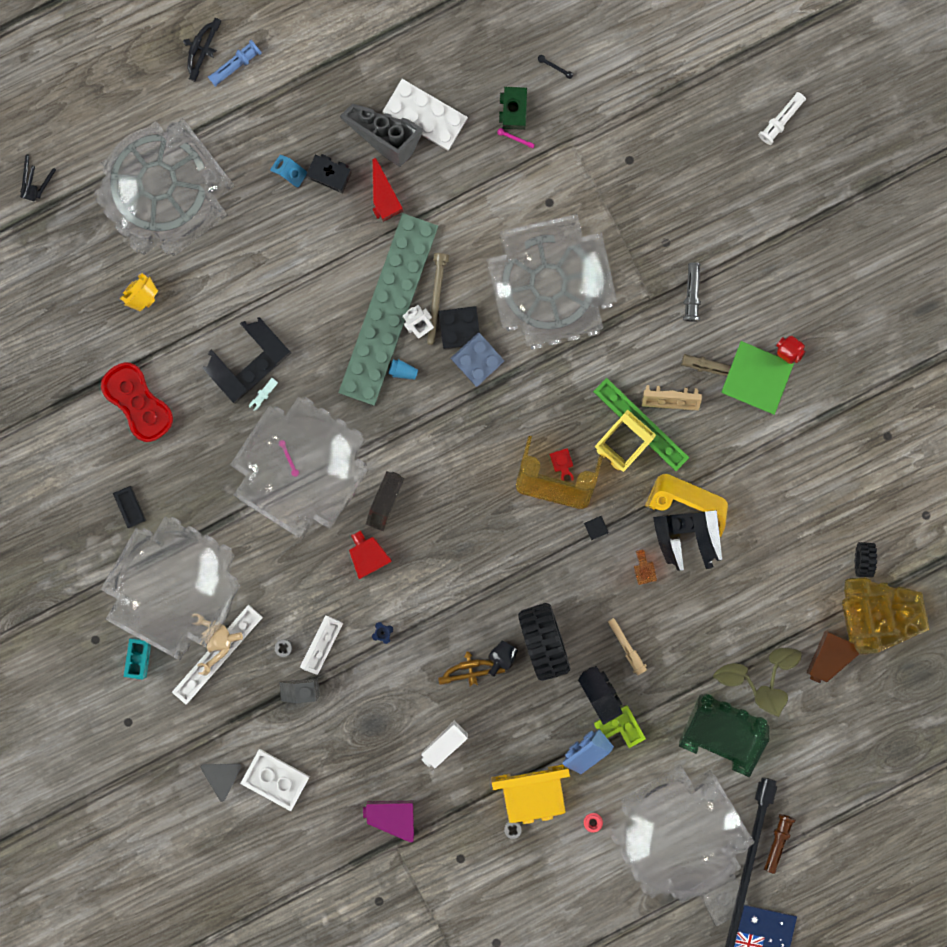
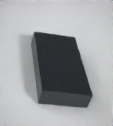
(129, 507)

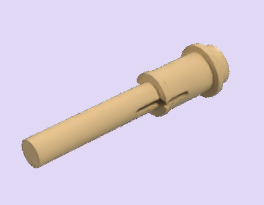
(632, 655)

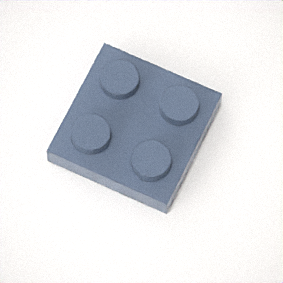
(477, 359)

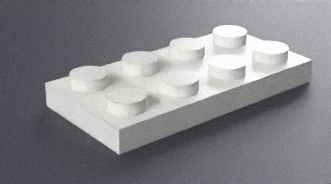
(439, 121)

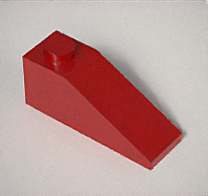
(384, 198)

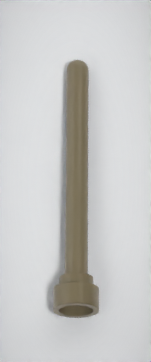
(440, 261)

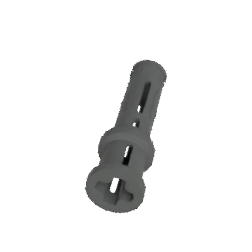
(692, 302)

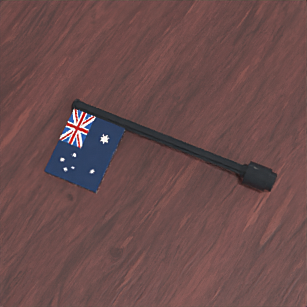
(751, 924)

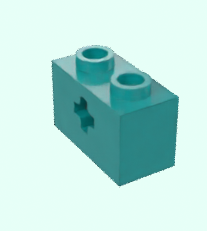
(137, 659)

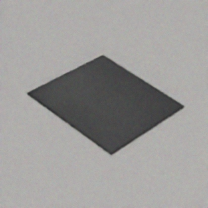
(596, 527)

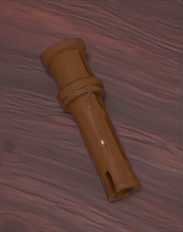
(781, 835)

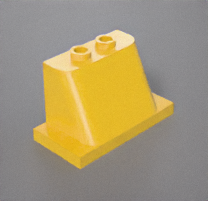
(533, 794)

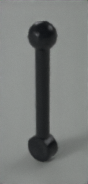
(541, 59)

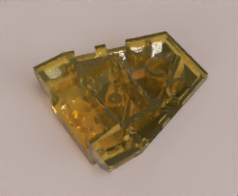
(881, 615)

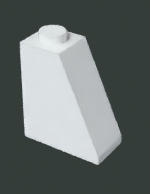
(444, 745)

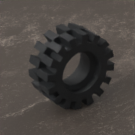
(865, 559)

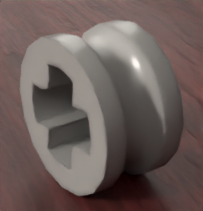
(277, 647)
(512, 836)

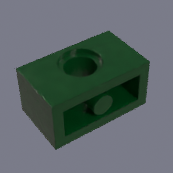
(516, 119)

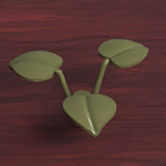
(765, 697)

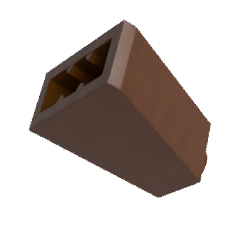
(830, 657)

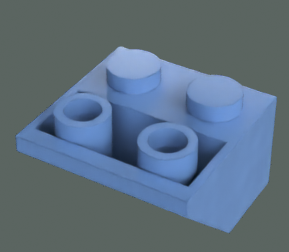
(587, 752)

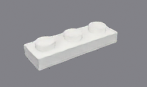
(321, 645)

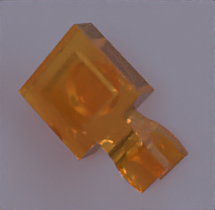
(645, 570)

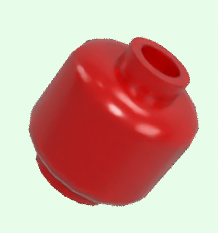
(790, 349)

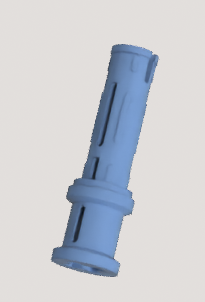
(242, 57)

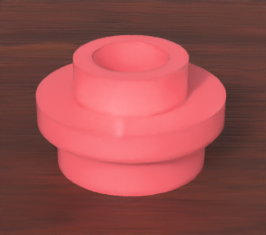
(595, 828)

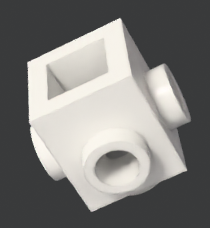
(418, 321)

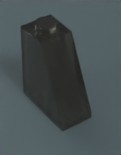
(384, 500)

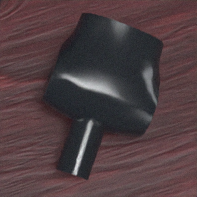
(502, 656)

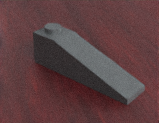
(388, 135)

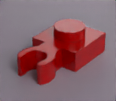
(562, 461)

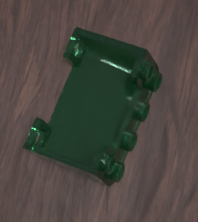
(726, 732)

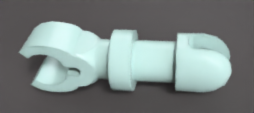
(263, 394)

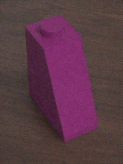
(391, 817)

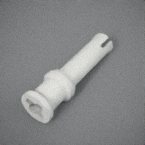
(777, 124)

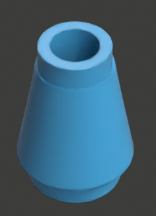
(402, 370)

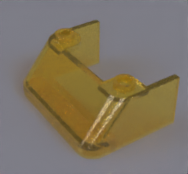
(533, 484)

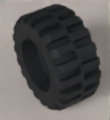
(544, 642)

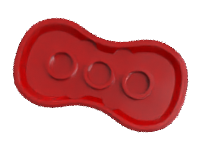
(146, 414)

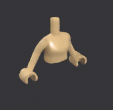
(220, 642)

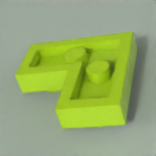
(625, 725)

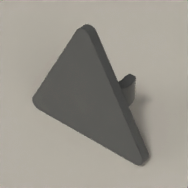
(221, 777)

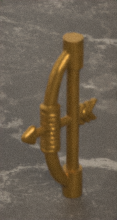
(471, 675)

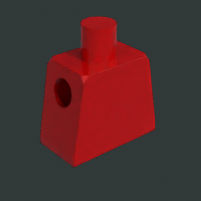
(367, 555)

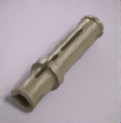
(702, 364)

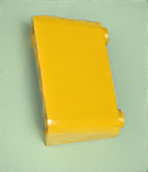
(669, 488)

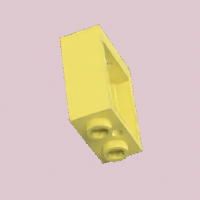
(638, 427)

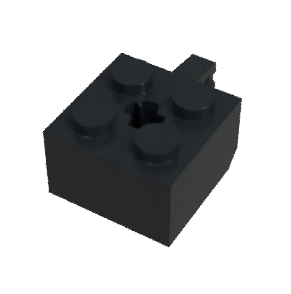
(601, 694)

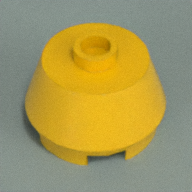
(140, 293)

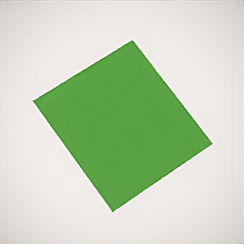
(757, 378)

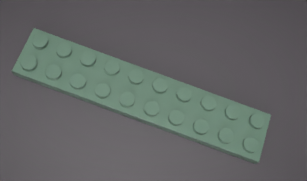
(386, 310)

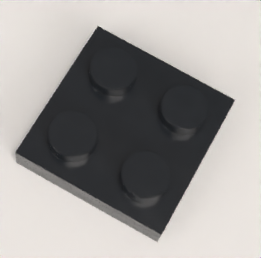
(458, 326)

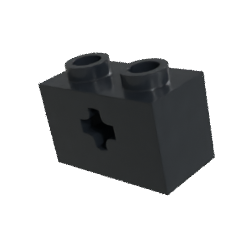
(335, 182)

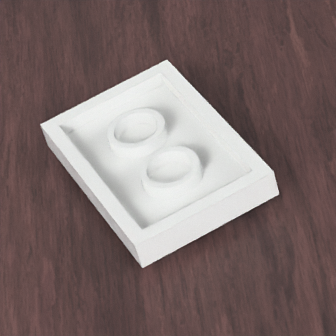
(275, 780)

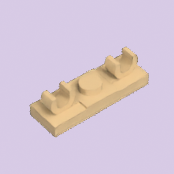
(671, 399)

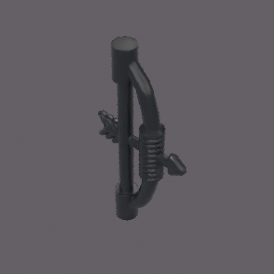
(206, 50)

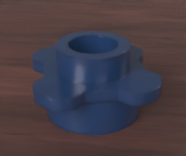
(378, 636)

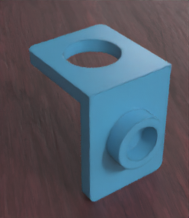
(289, 170)

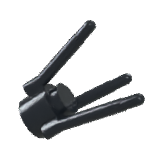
(30, 191)

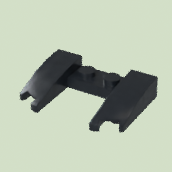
(237, 386)
(706, 530)

